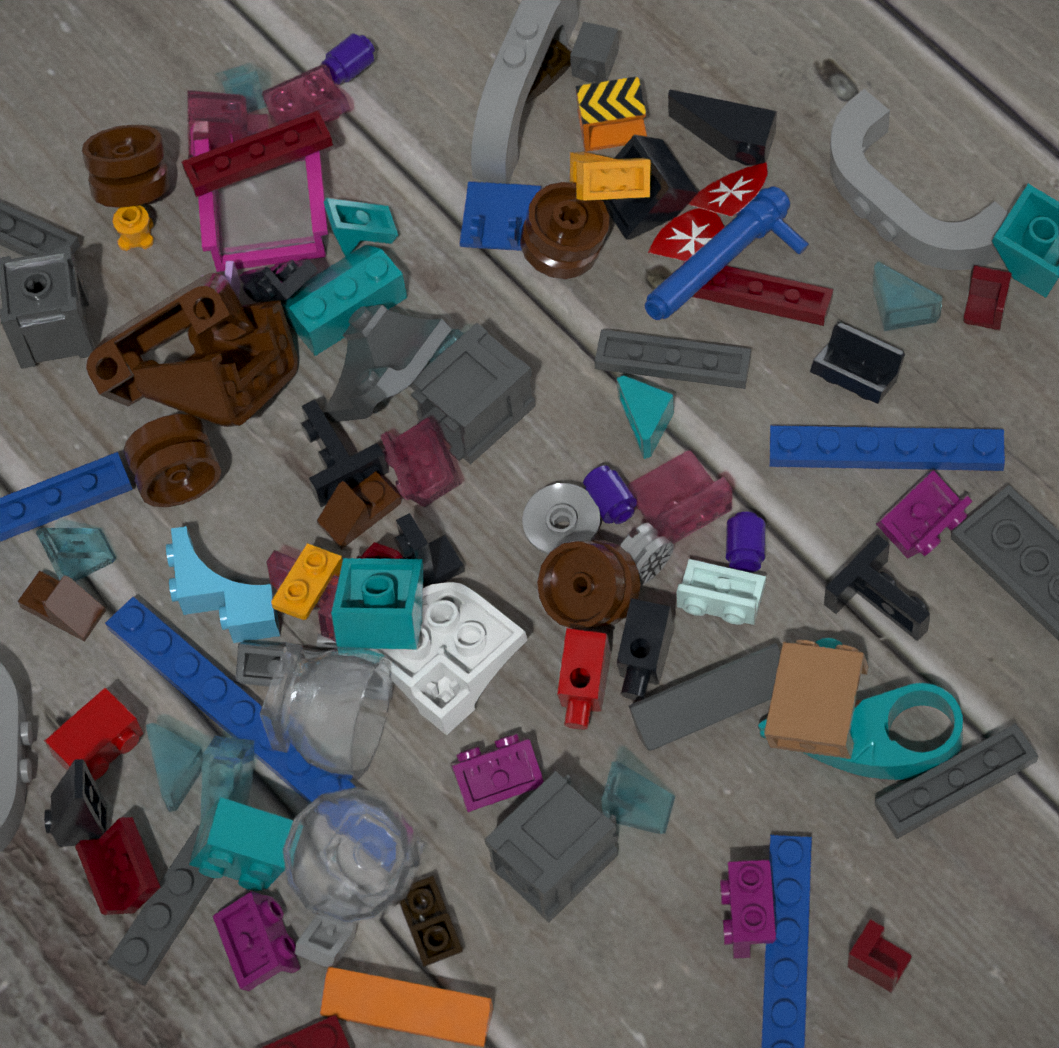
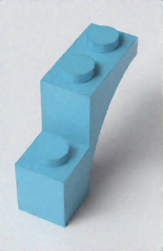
(242, 607)

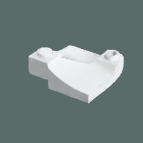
(456, 654)

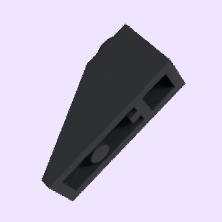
(731, 128)
(76, 808)

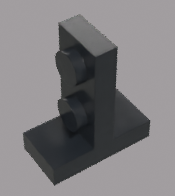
(334, 457)
(438, 556)
(878, 589)

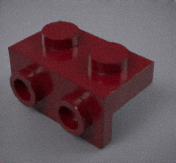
(118, 869)

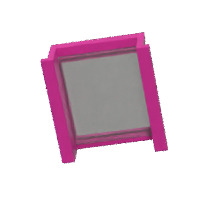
(265, 215)

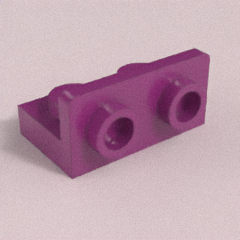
(497, 772)
(256, 940)

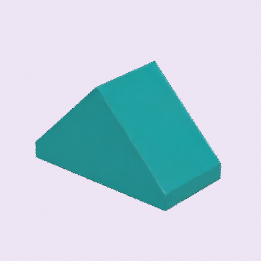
(646, 411)

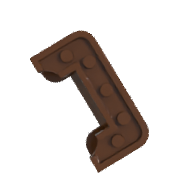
(226, 378)

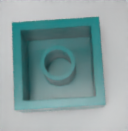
(241, 844)

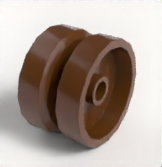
(126, 166)
(562, 232)
(172, 460)
(588, 584)

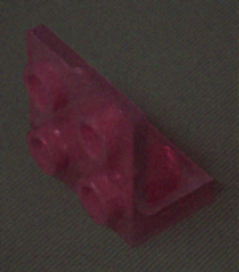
(681, 497)

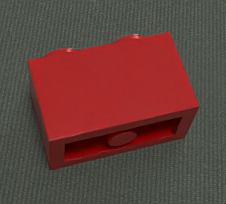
(96, 734)

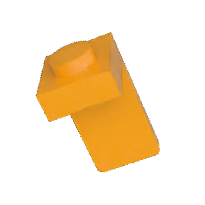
(306, 581)

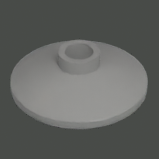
(559, 504)

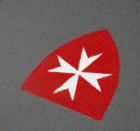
(732, 191)
(686, 234)

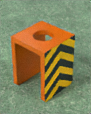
(610, 113)

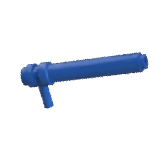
(752, 222)

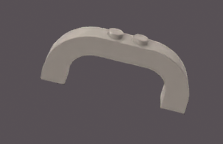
(509, 83)
(892, 212)
(14, 766)

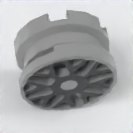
(648, 551)

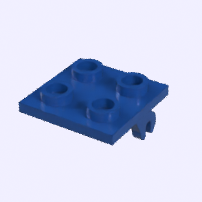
(495, 215)

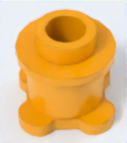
(134, 227)

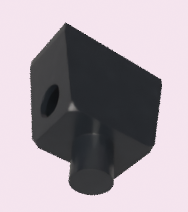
(648, 634)

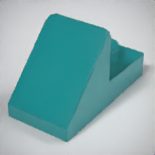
(359, 221)

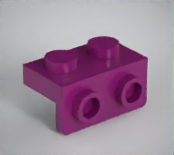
(923, 515)
(751, 906)

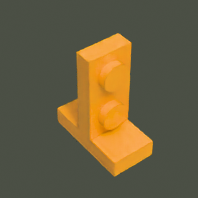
(609, 178)

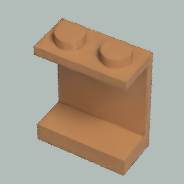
(815, 699)

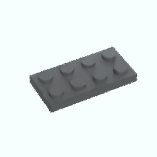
(1018, 552)

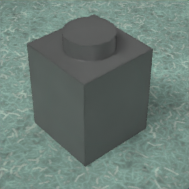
(594, 52)

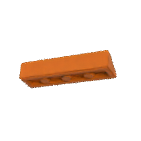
(406, 1007)

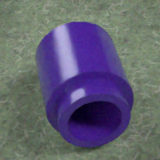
(349, 58)
(610, 495)
(745, 542)

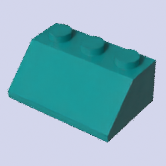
(328, 300)

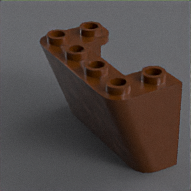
(123, 349)

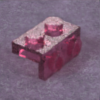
(304, 95)
(421, 463)

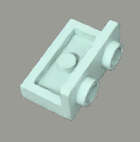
(720, 592)

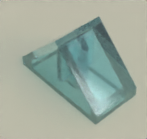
(243, 81)
(903, 301)
(76, 550)
(176, 764)
(636, 800)

